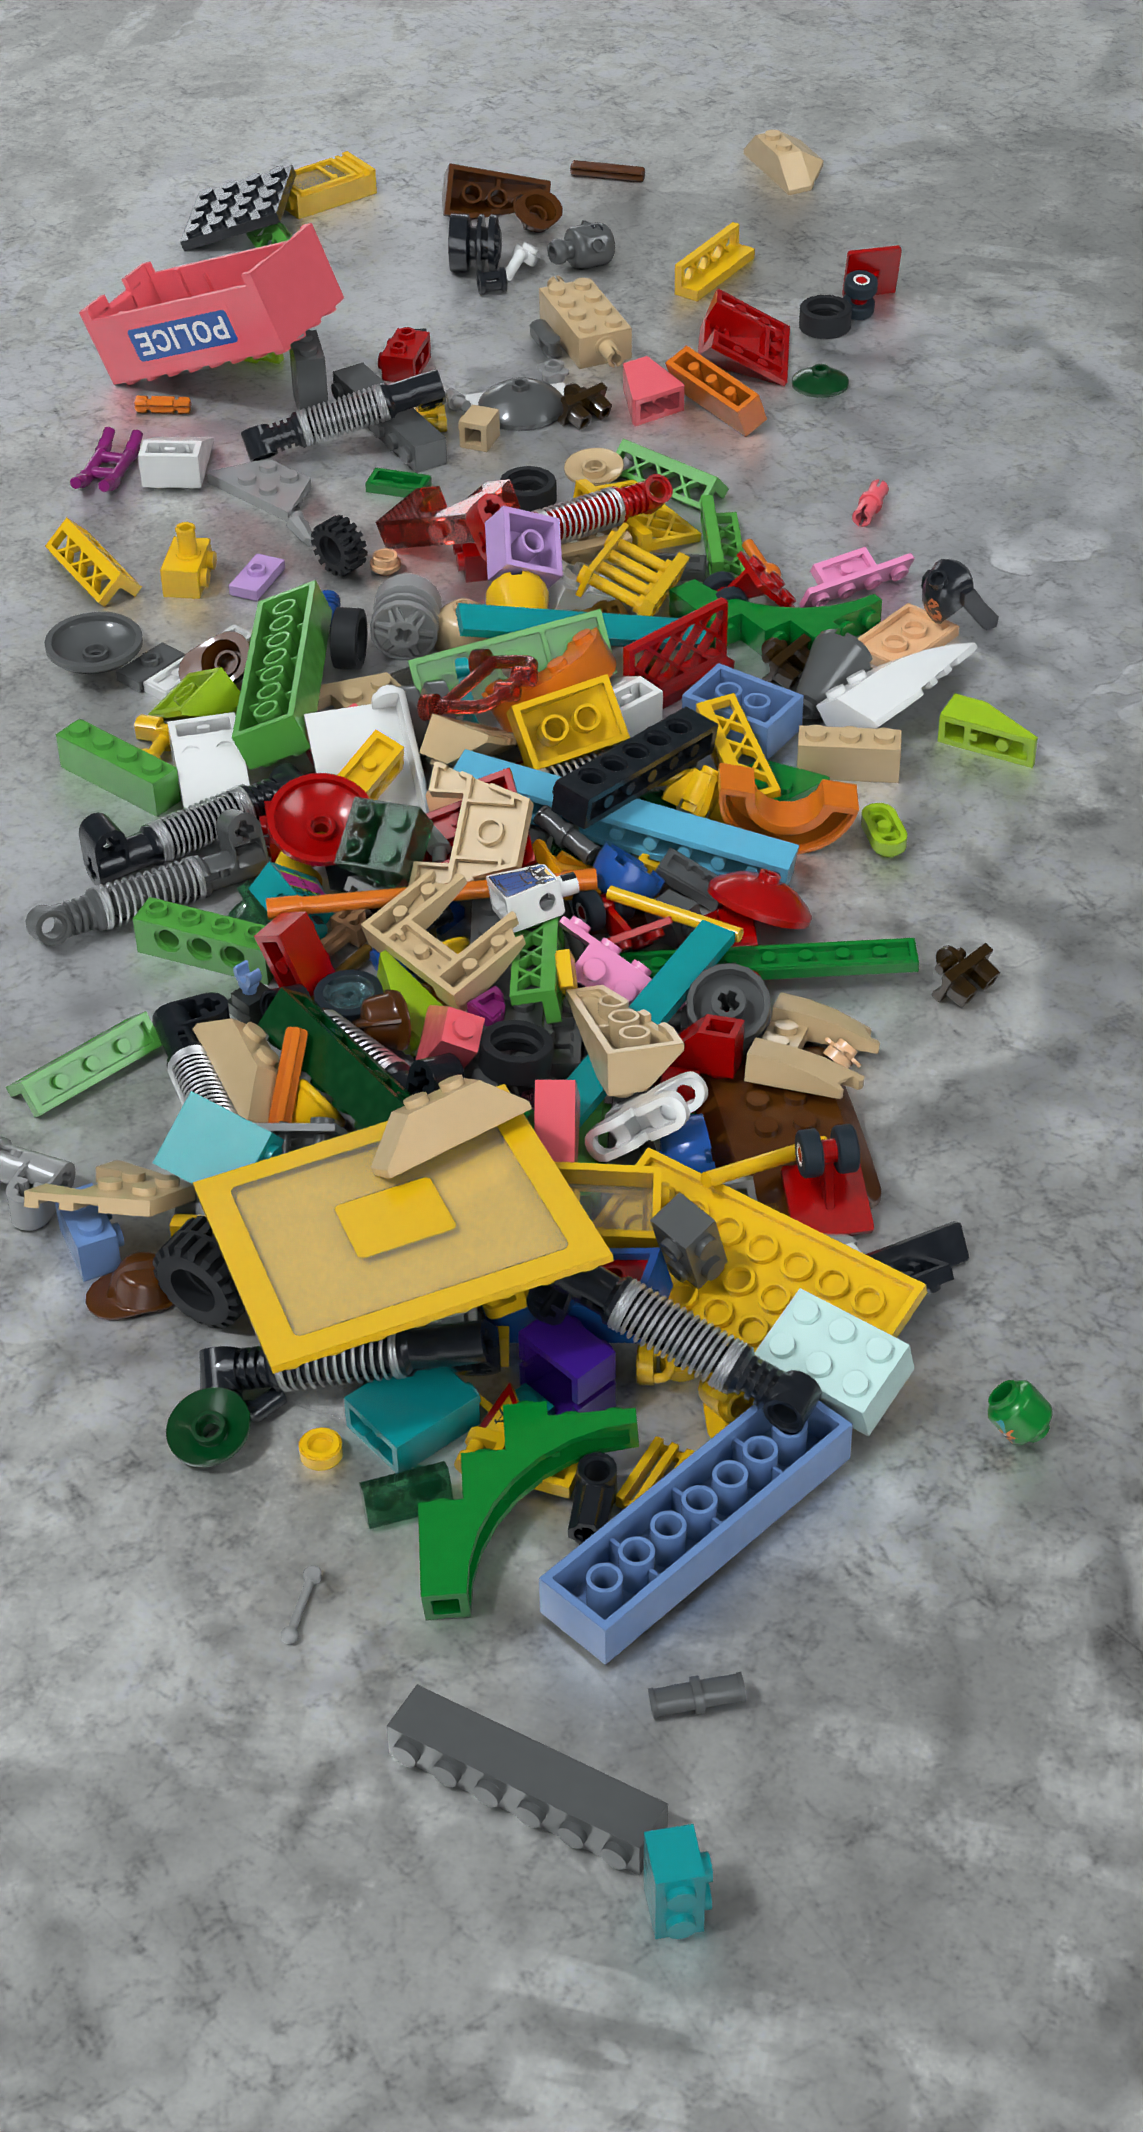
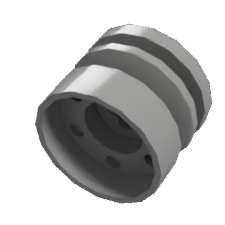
(405, 617)

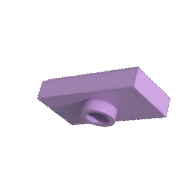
(256, 577)

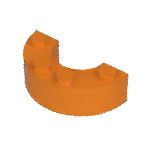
(583, 660)
(805, 822)

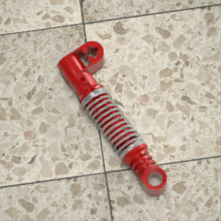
(588, 515)

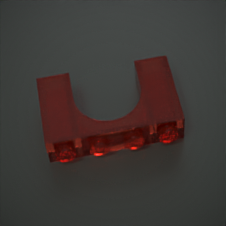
(426, 520)

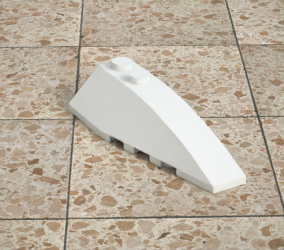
(891, 687)

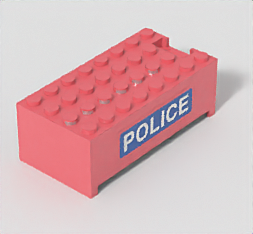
(213, 310)

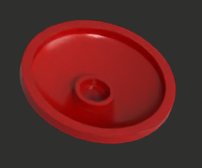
(307, 807)
(761, 898)

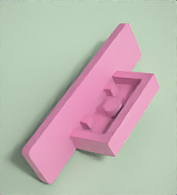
(851, 573)
(603, 965)

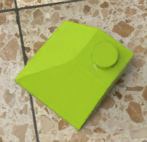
(199, 695)

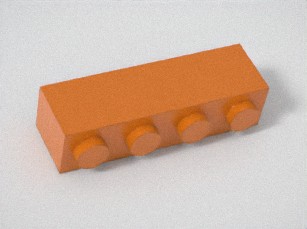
(717, 391)

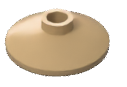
(595, 465)

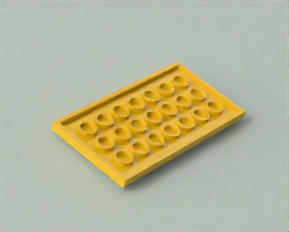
(774, 1258)

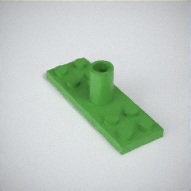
(541, 642)

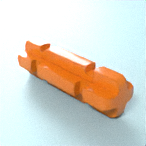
(162, 404)

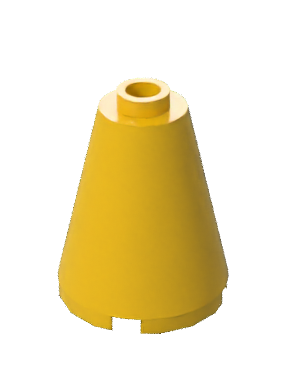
(518, 590)

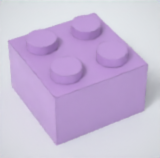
(523, 542)

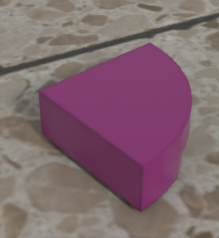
(489, 1006)

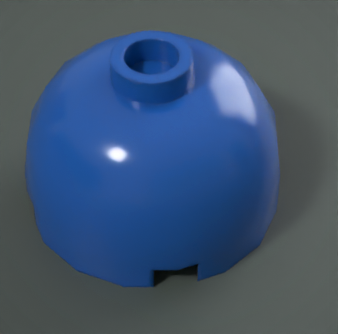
(626, 872)
(690, 1145)

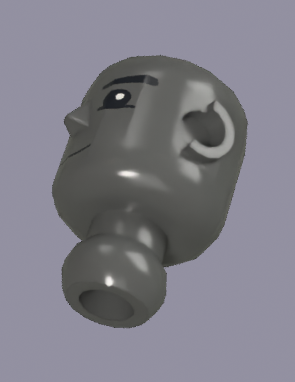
(583, 246)

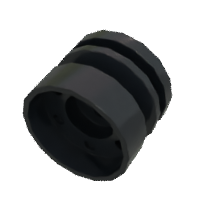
(474, 242)

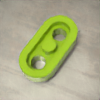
(884, 829)

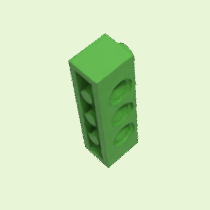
(198, 938)

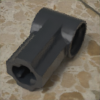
(593, 1495)

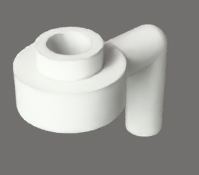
(522, 253)

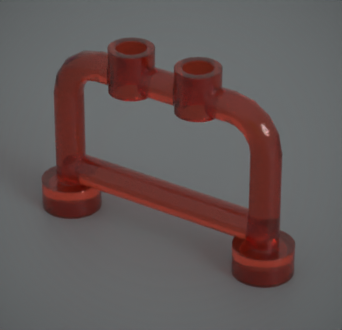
(482, 664)

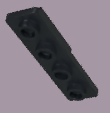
(927, 1255)

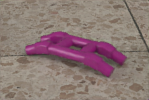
(102, 454)

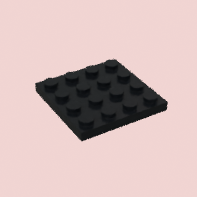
(238, 207)

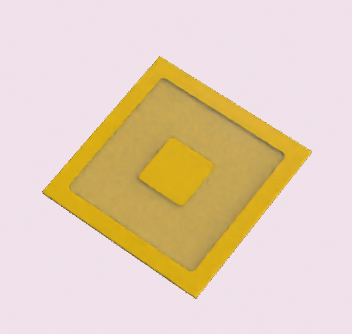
(357, 1256)

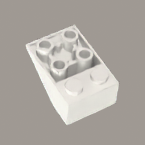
(174, 462)
(563, 591)
(638, 701)
(206, 757)

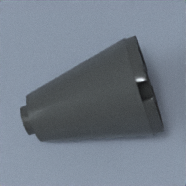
(828, 665)

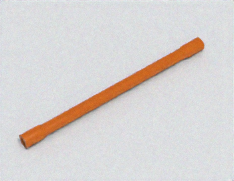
(378, 898)

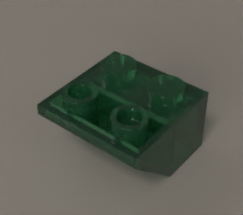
(383, 841)

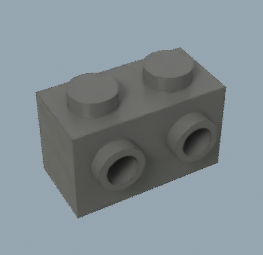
(689, 1241)

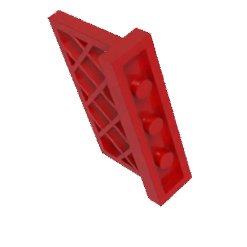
(681, 673)

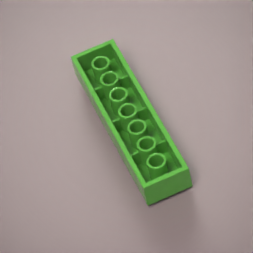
(282, 675)

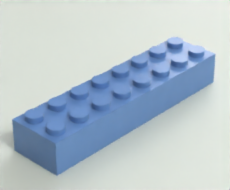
(688, 1527)

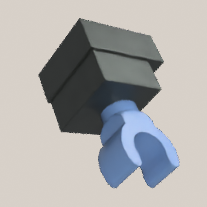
(246, 1000)

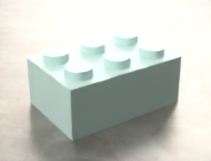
(847, 1357)

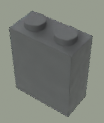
(308, 372)

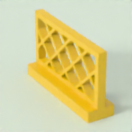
(663, 524)

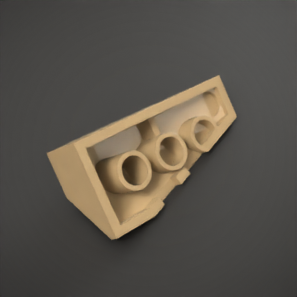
(449, 737)
(622, 1043)

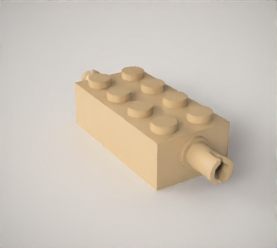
(586, 322)

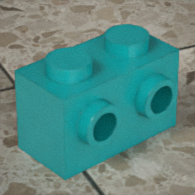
(676, 1881)

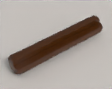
(607, 171)

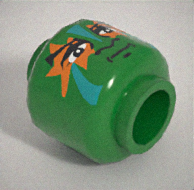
(1019, 1412)

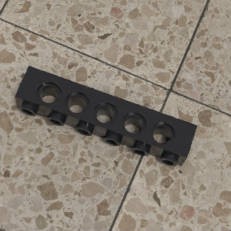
(633, 767)

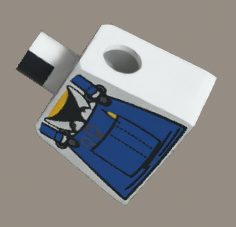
(531, 894)

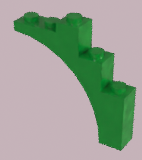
(758, 622)
(494, 1481)

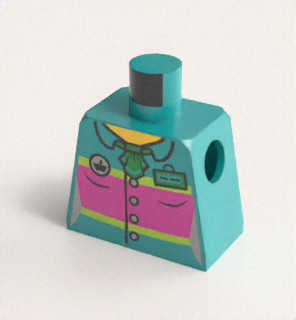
(282, 881)

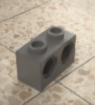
(568, 1046)

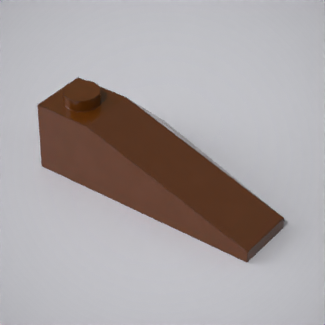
(484, 191)

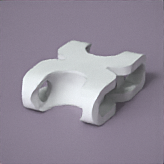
(646, 1116)

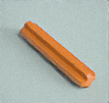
(288, 1075)

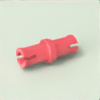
(870, 503)

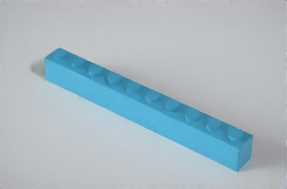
(654, 828)

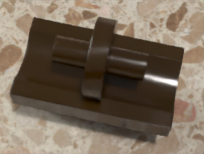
(581, 402)
(784, 658)
(959, 970)

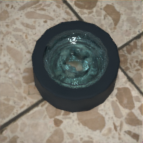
(346, 991)

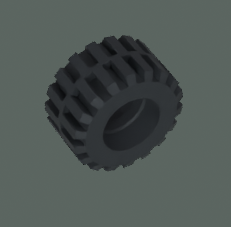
(197, 1277)

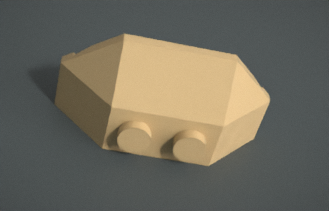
(785, 160)
(242, 1063)
(442, 1121)

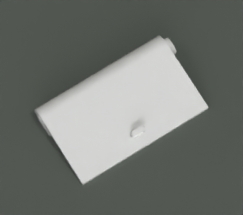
(341, 732)

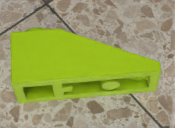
(985, 730)
(418, 999)

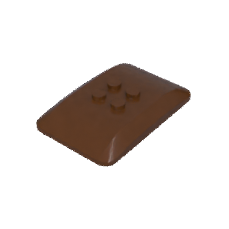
(759, 1118)

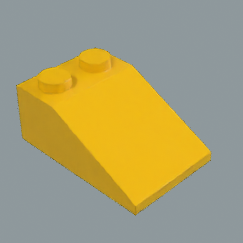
(568, 723)

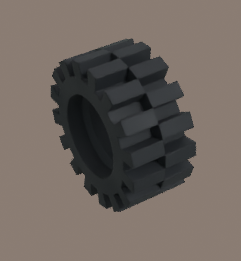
(339, 545)

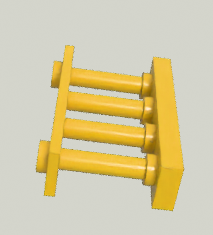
(652, 594)

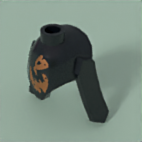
(950, 588)

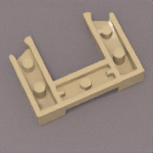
(455, 977)
(779, 1056)

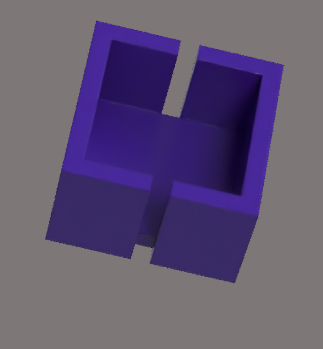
(568, 1365)

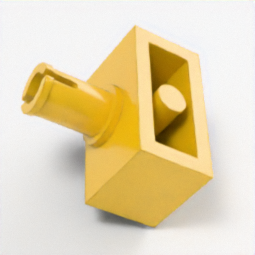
(187, 564)

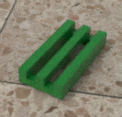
(395, 482)

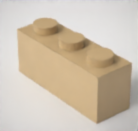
(850, 753)

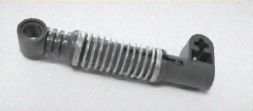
(188, 879)

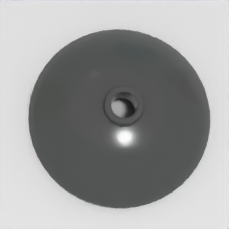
(523, 403)
(93, 642)

